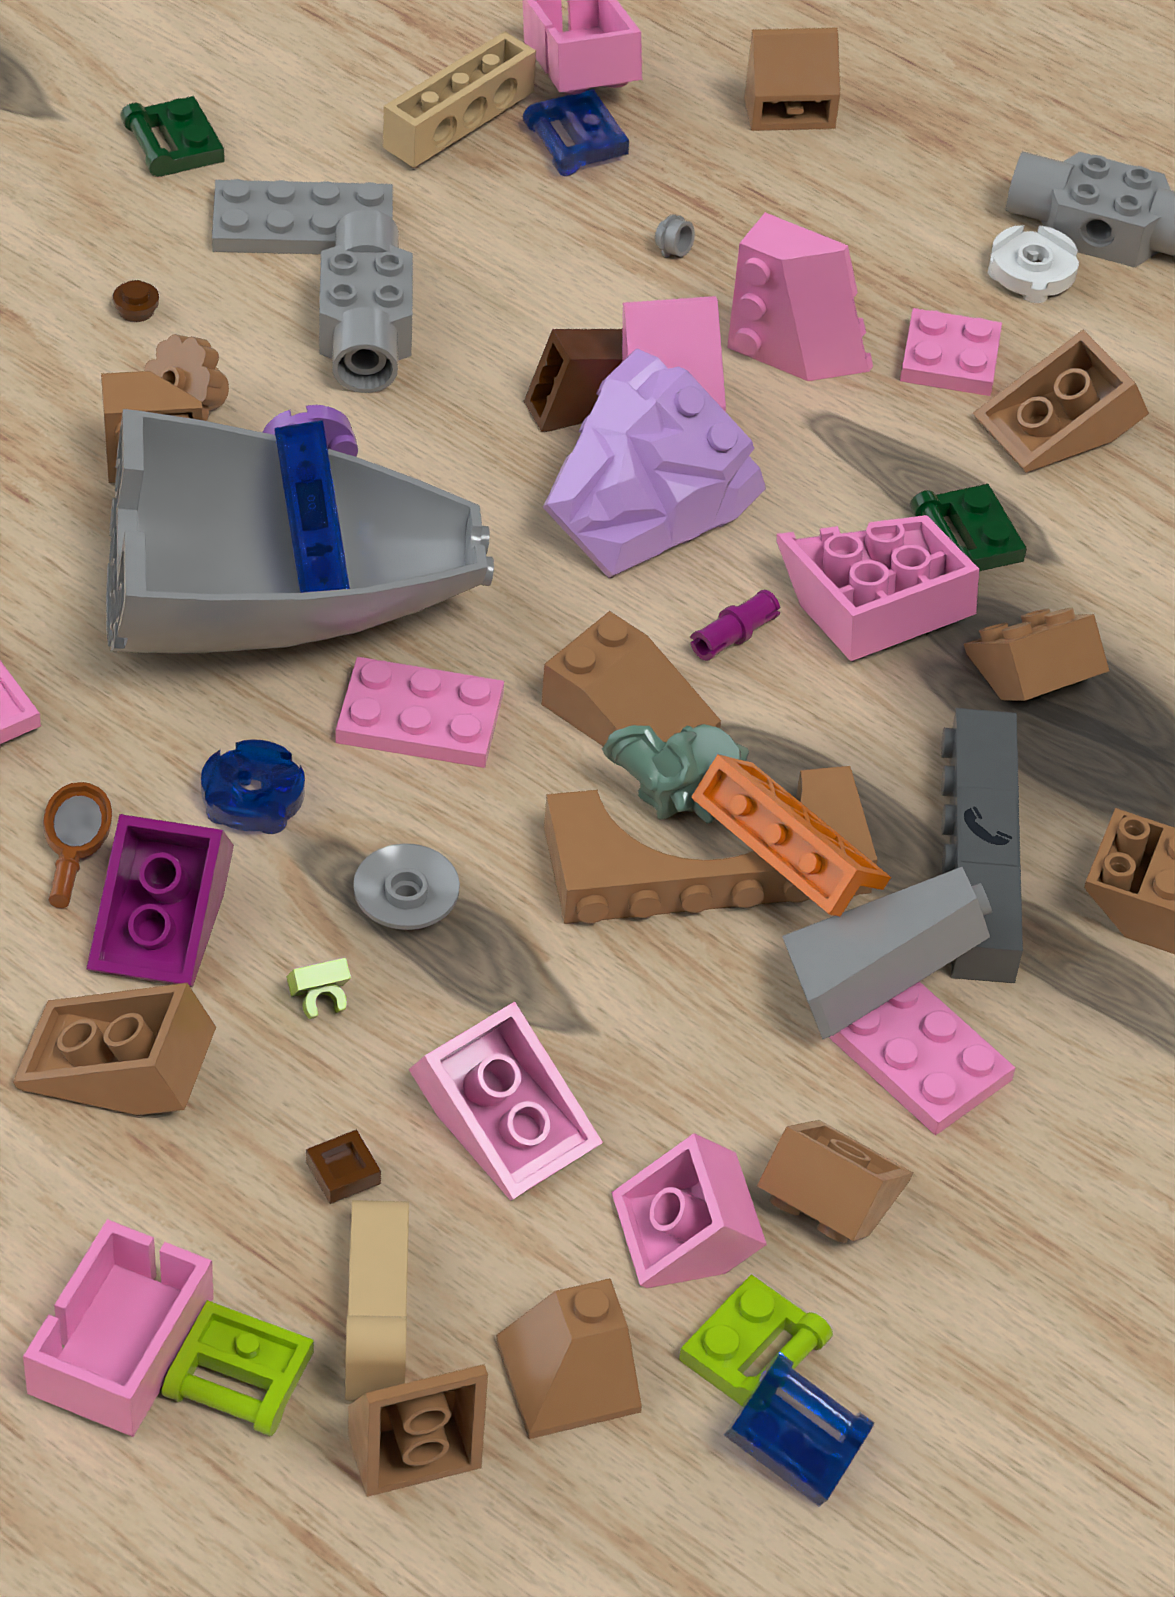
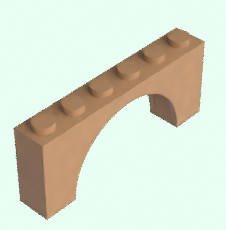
(614, 876)

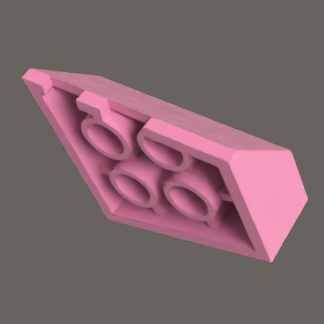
(797, 303)
(880, 582)

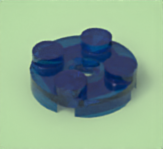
(259, 809)

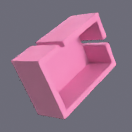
(596, 50)
(117, 1328)

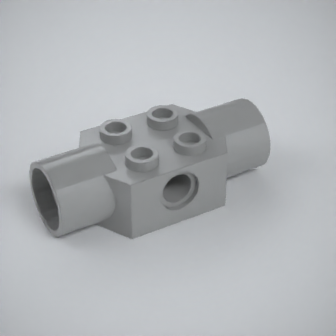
(1099, 204)
(366, 301)

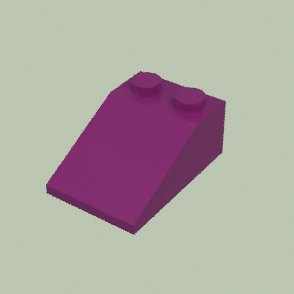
(159, 900)

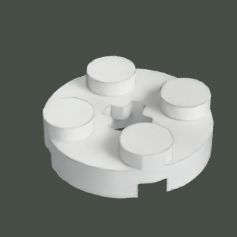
(1015, 268)

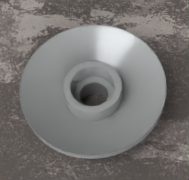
(405, 871)

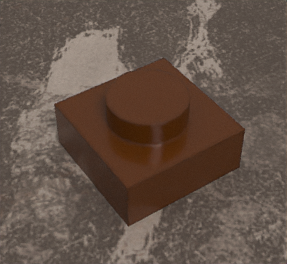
(343, 1166)

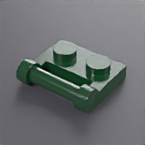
(184, 129)
(978, 520)

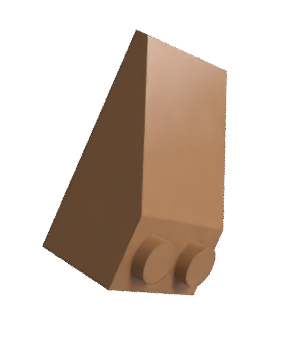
(1063, 406)
(619, 680)
(120, 1049)
(419, 1430)

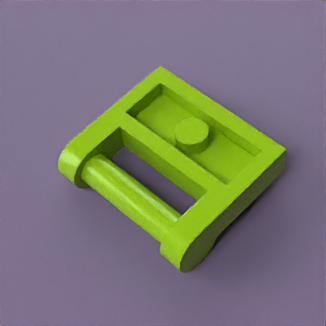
(743, 1331)
(243, 1350)

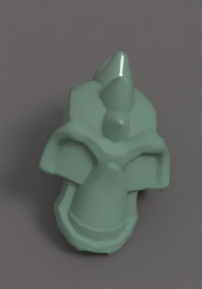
(672, 768)

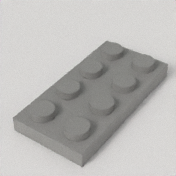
(287, 214)

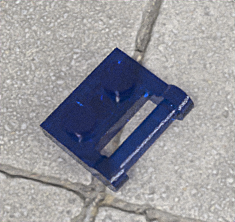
(588, 125)
(791, 1441)

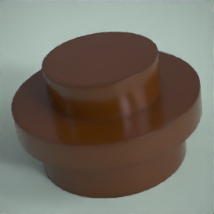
(136, 300)

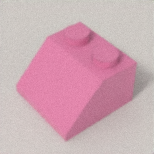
(688, 1215)

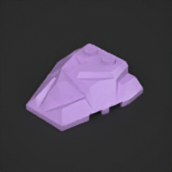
(651, 467)

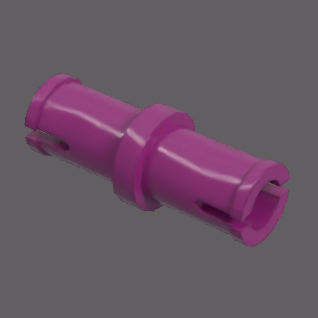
(735, 625)

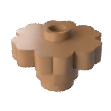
(192, 368)

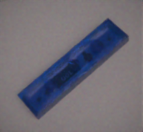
(312, 507)

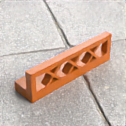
(786, 834)

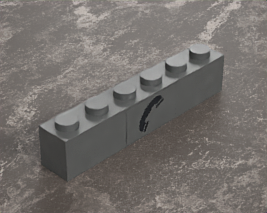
(985, 833)

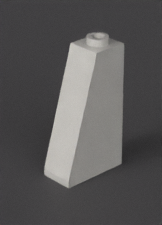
(885, 947)

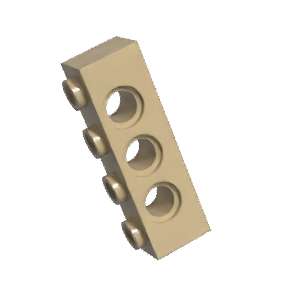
(458, 99)

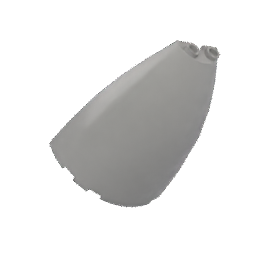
(210, 555)

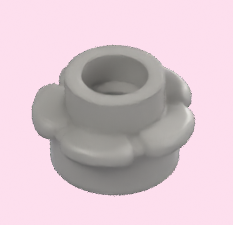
(675, 236)

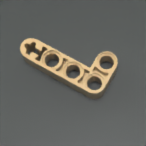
(377, 1297)

